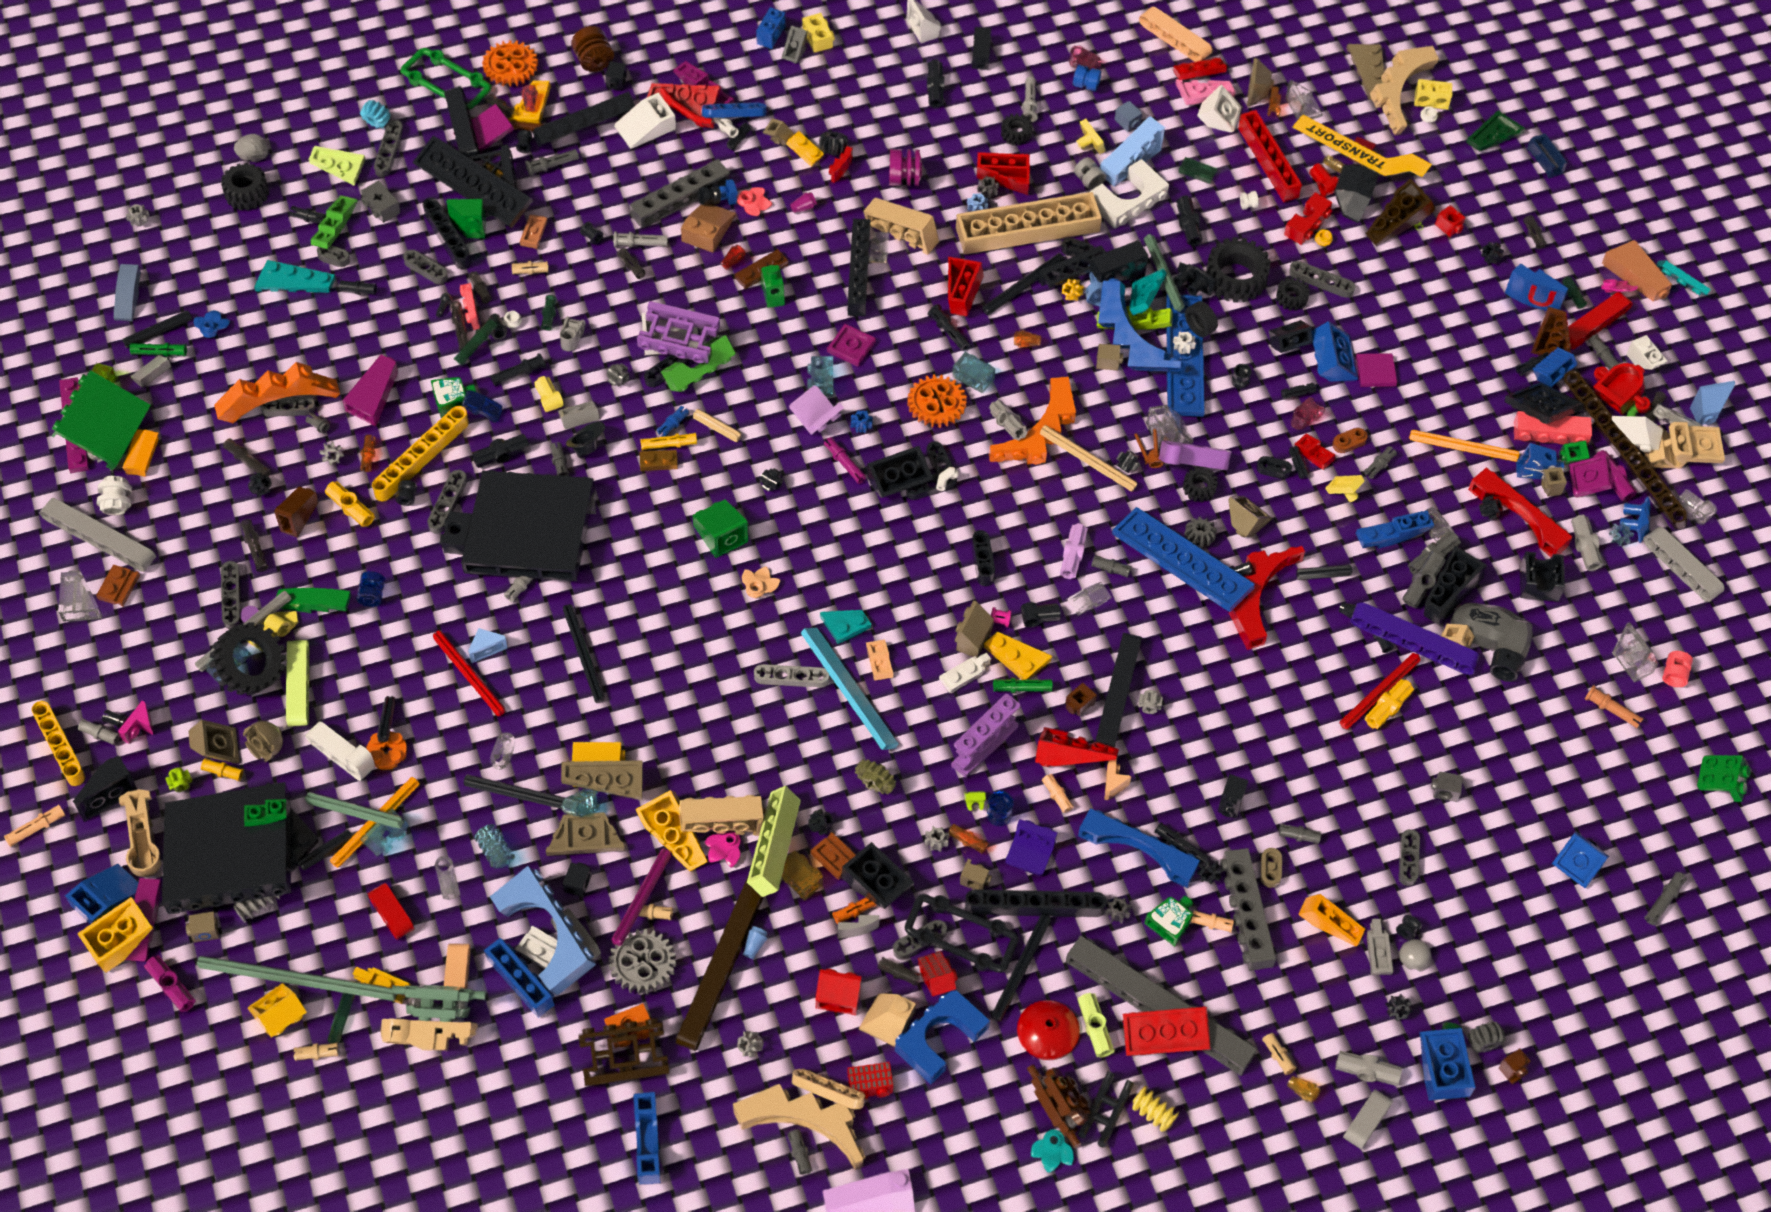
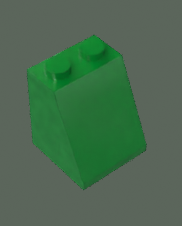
(721, 527)

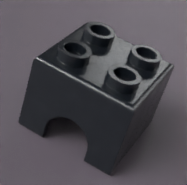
(1542, 577)

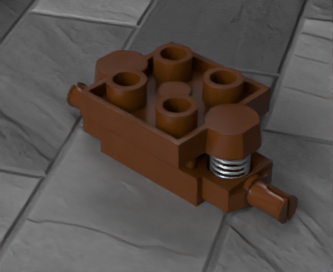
(1061, 1101)

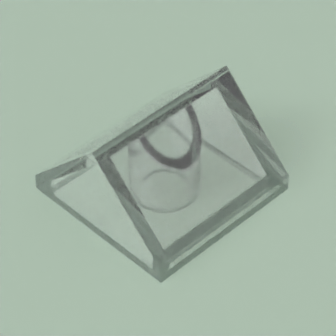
(1302, 101)

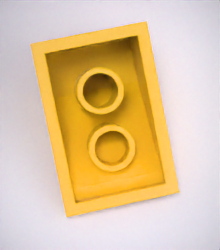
(116, 934)

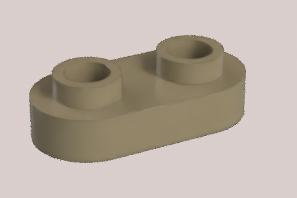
(1271, 869)

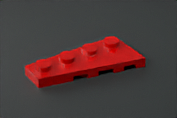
(690, 96)

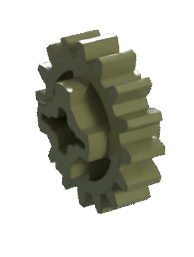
(875, 776)

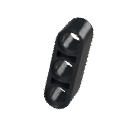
(983, 565)

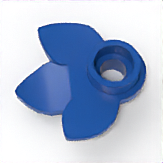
(211, 323)

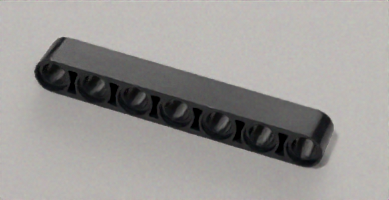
(1118, 689)
(1045, 898)

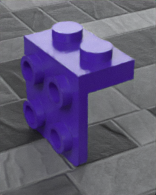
(1031, 847)

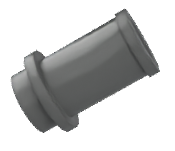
(321, 425)

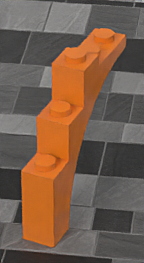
(272, 386)
(1032, 447)

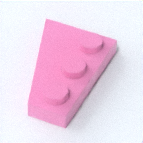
(1196, 92)

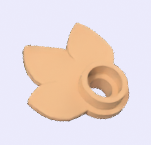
(759, 580)

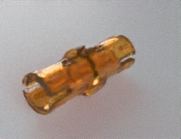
(368, 453)
(968, 838)

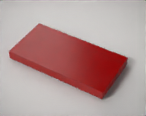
(1166, 1031)

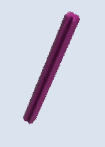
(641, 897)

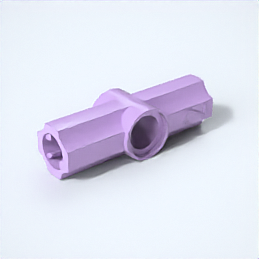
(1073, 551)

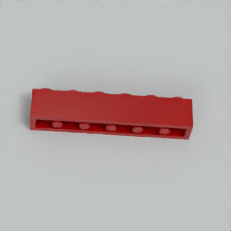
(1269, 156)

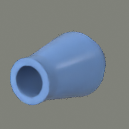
(755, 940)

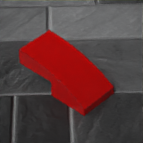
(1312, 450)

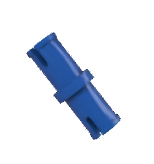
(672, 421)

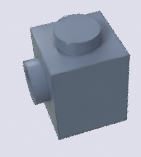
(1128, 116)

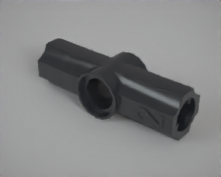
(935, 83)
(1189, 221)
(500, 450)

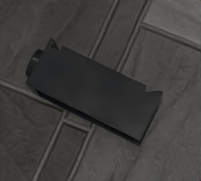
(981, 48)

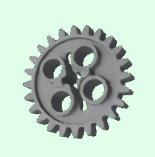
(631, 974)

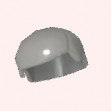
(1415, 955)

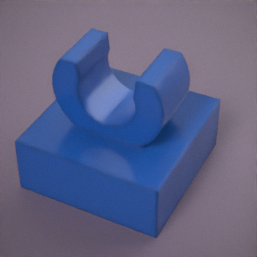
(729, 192)

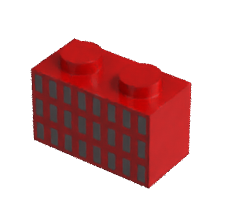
(937, 973)
(871, 1079)

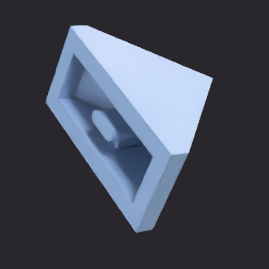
(486, 644)

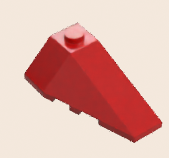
(1059, 749)

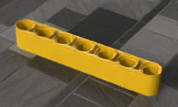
(455, 421)

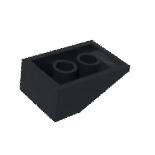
(104, 788)
(875, 876)

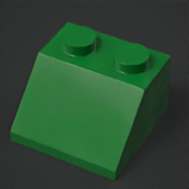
(468, 217)

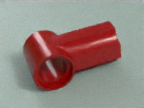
(1325, 181)

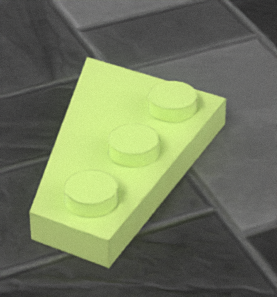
(338, 163)

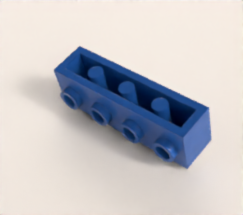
(520, 979)

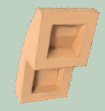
(879, 660)

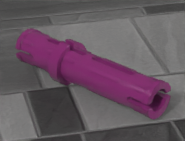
(840, 455)

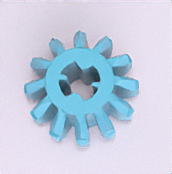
(375, 114)

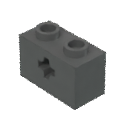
(380, 201)

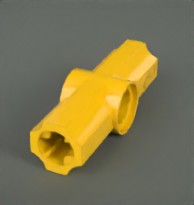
(343, 497)
(1389, 704)

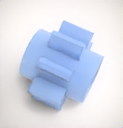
(977, 202)

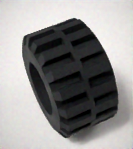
(241, 176)

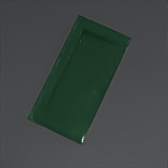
(1197, 170)

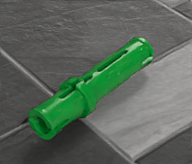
(178, 349)
(1013, 685)

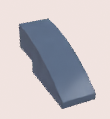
(126, 292)

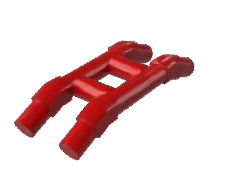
(698, 120)

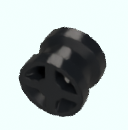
(1409, 927)

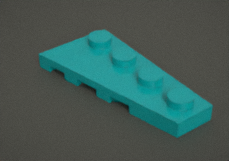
(283, 276)

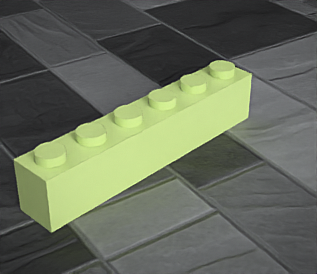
(774, 841)

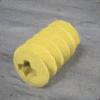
(1154, 1109)

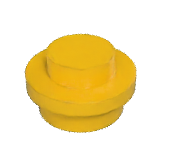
(1324, 237)

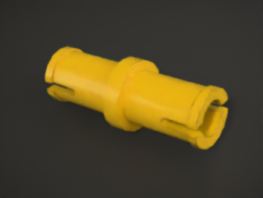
(222, 769)

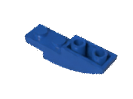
(1396, 531)

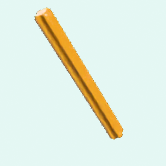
(1464, 445)
(393, 803)

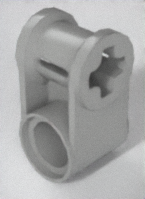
(571, 333)

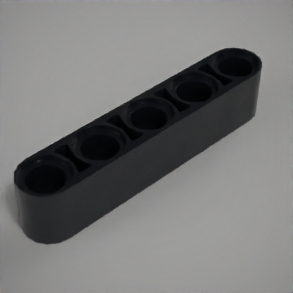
(461, 122)
(446, 233)

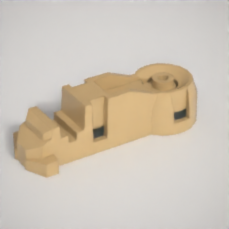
(140, 834)
(424, 1033)

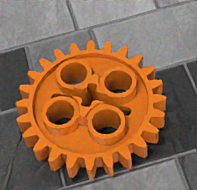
(510, 63)
(922, 405)

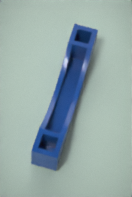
(1102, 829)

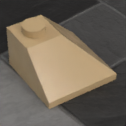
(888, 1017)

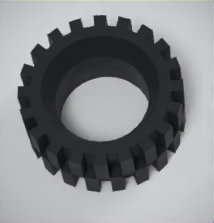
(1242, 254)
(231, 674)

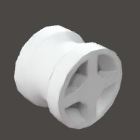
(1249, 200)

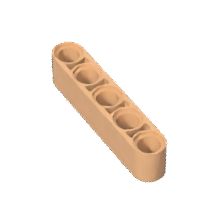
(1175, 34)

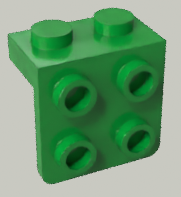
(1724, 774)

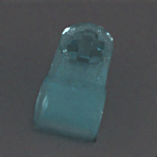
(581, 803)

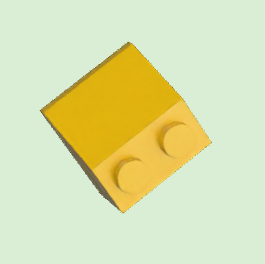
(277, 1010)

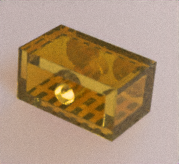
(801, 875)

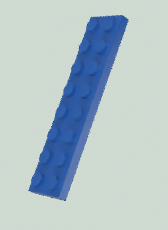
(1185, 388)
(1183, 559)

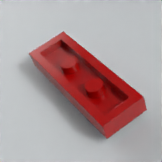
(1199, 68)

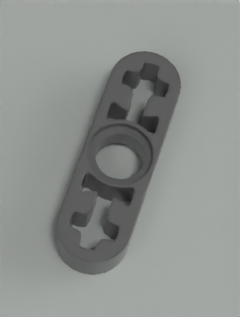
(428, 273)
(294, 411)
(1404, 864)
(904, 941)

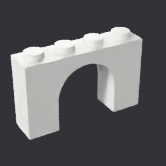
(1118, 210)

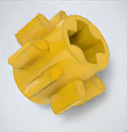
(1072, 289)

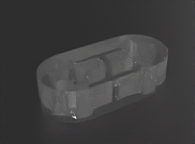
(499, 749)

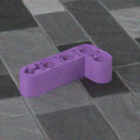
(1195, 455)

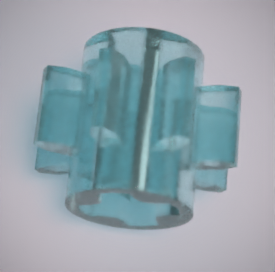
(1625, 531)

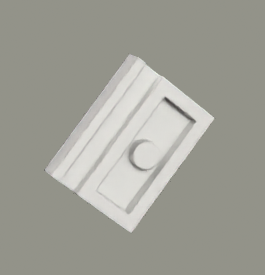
(537, 947)

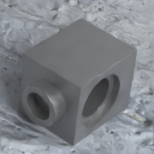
(1447, 786)

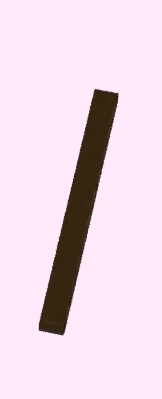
(1629, 455)
(719, 968)

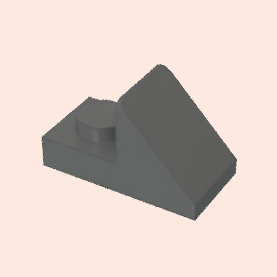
(795, 43)

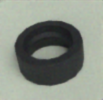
(1201, 319)

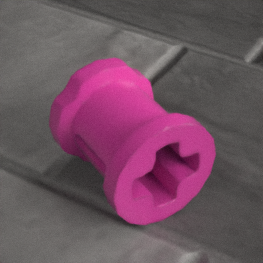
(1007, 615)

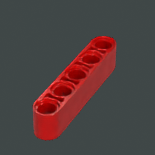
(1598, 319)

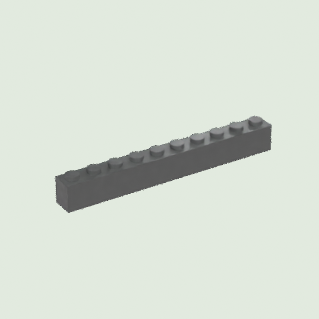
(1150, 996)

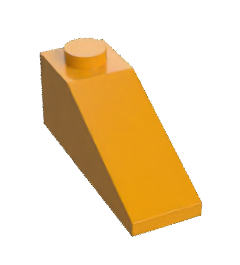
(1329, 918)

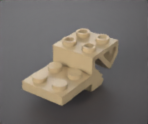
(1687, 445)

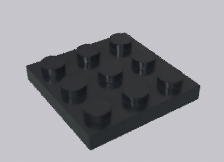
(1543, 402)

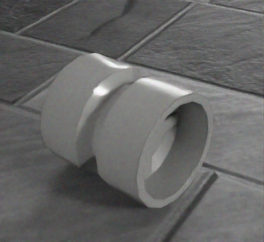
(1089, 173)

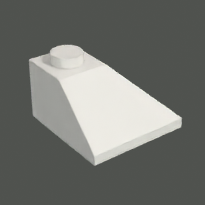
(922, 22)
(1220, 110)
(1640, 431)

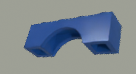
(647, 1138)

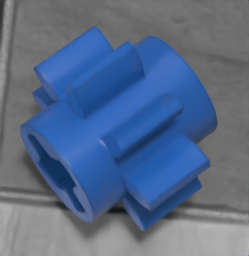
(861, 421)

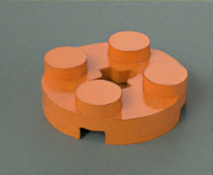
(394, 756)

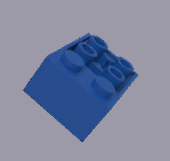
(102, 893)

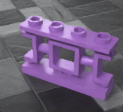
(680, 319)
(985, 735)

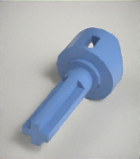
(1094, 291)

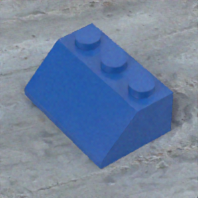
(1334, 353)

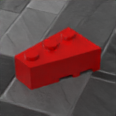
(963, 284)

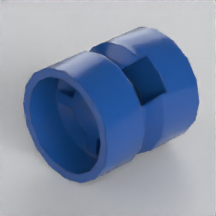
(1087, 78)

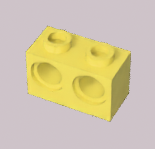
(818, 30)
(1433, 94)

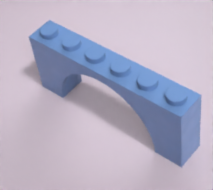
(571, 956)

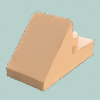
(1114, 781)

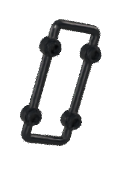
(927, 938)

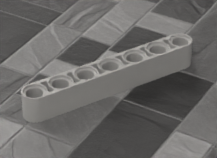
(97, 534)

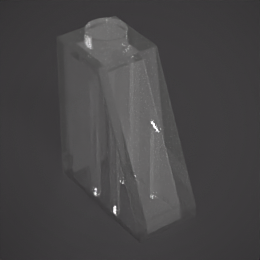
(76, 599)

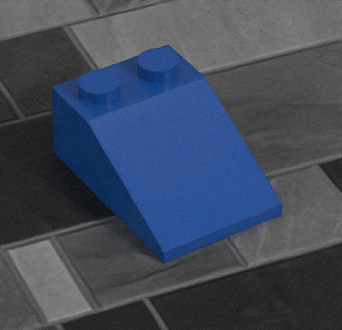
(1446, 1064)

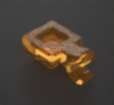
(1273, 101)

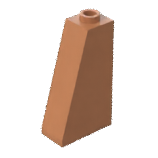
(1638, 269)

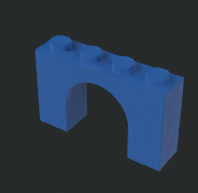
(950, 1009)

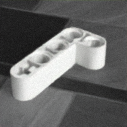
(354, 760)

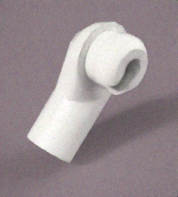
(951, 473)

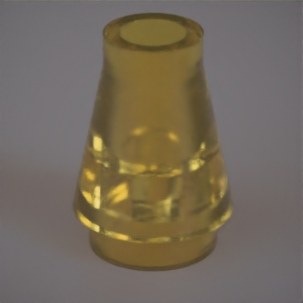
(1306, 1090)

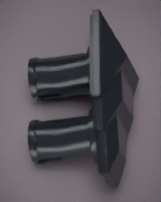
(1198, 279)

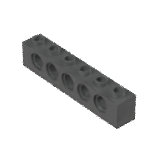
(677, 194)
(1241, 861)

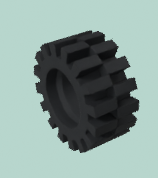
(1016, 122)
(1290, 301)
(1200, 475)

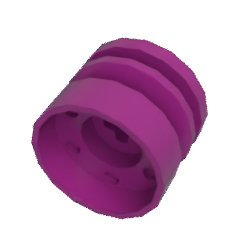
(904, 167)

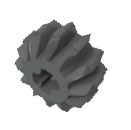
(1200, 532)
(1486, 1037)

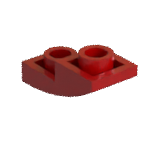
(841, 165)

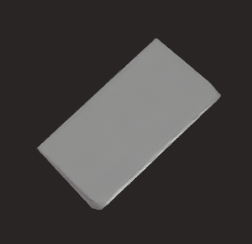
(151, 371)
(579, 414)

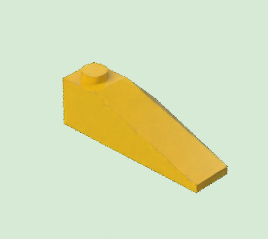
(663, 821)

